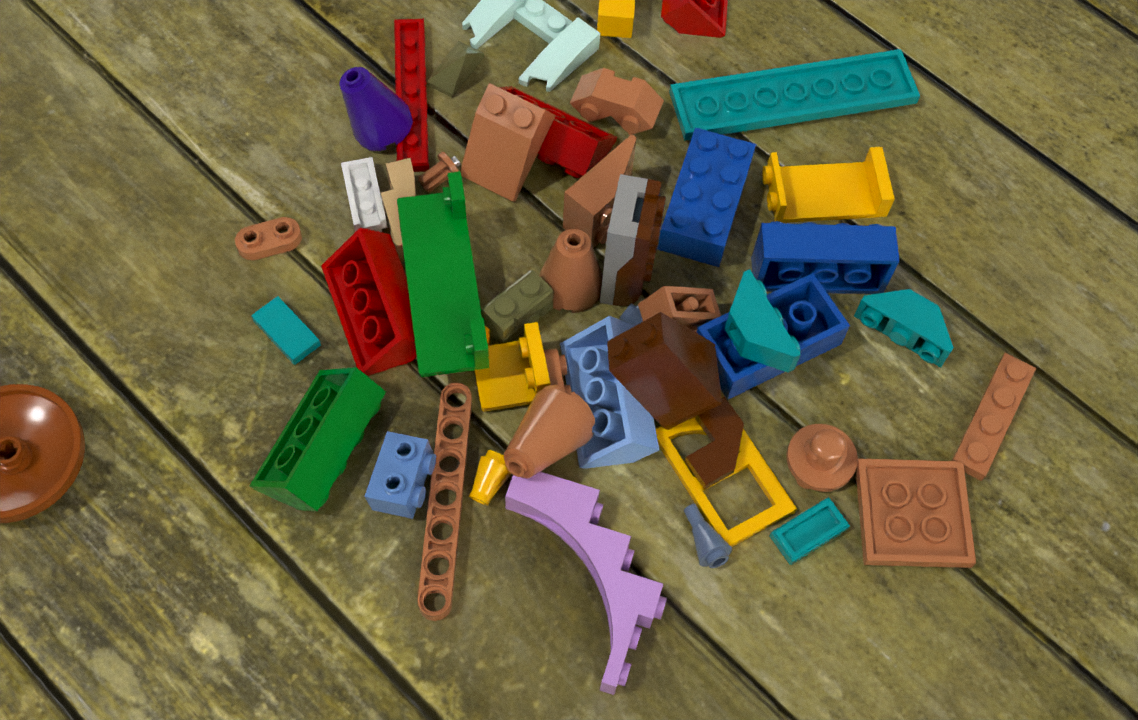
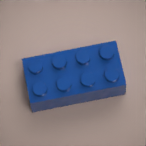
(706, 197)
(839, 255)
(806, 315)

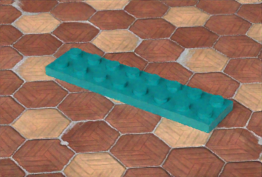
(794, 93)

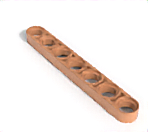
(447, 514)

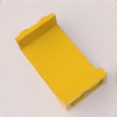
(829, 189)

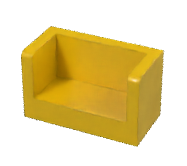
(616, 18)

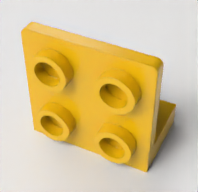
(514, 372)

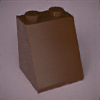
(666, 369)

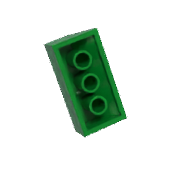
(319, 438)

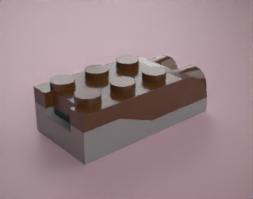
(631, 239)

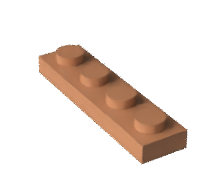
(993, 416)

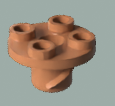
(821, 457)

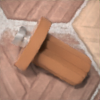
(438, 173)

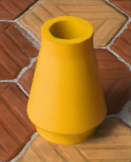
(489, 477)

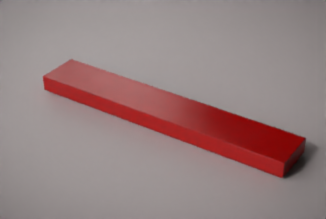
(412, 89)

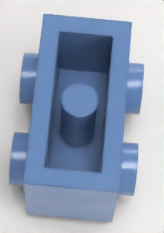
(400, 475)

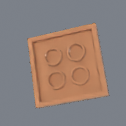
(914, 513)

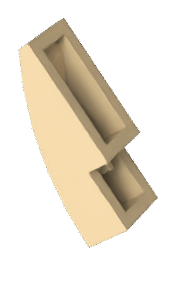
(402, 184)

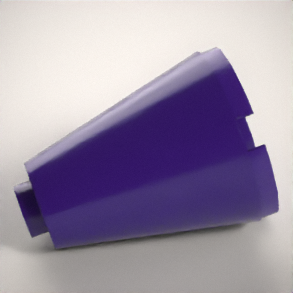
(374, 110)

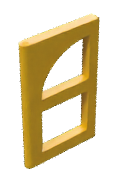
(749, 458)

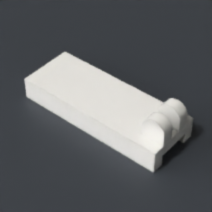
(364, 194)

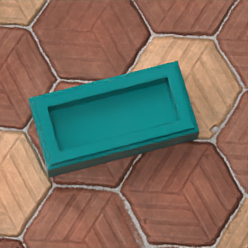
(286, 330)
(809, 531)

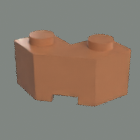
(630, 103)

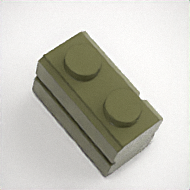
(517, 306)

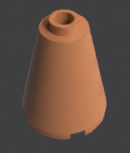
(573, 272)
(549, 431)

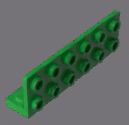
(442, 282)

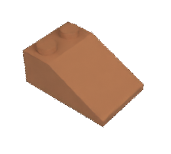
(504, 142)
(591, 198)

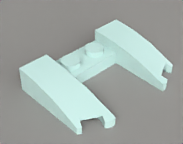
(568, 41)

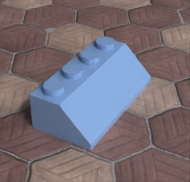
(622, 425)

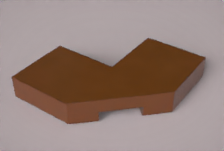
(720, 456)

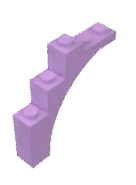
(628, 598)

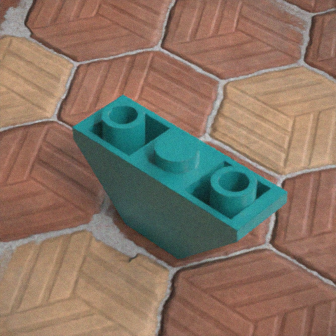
(908, 322)
(759, 328)

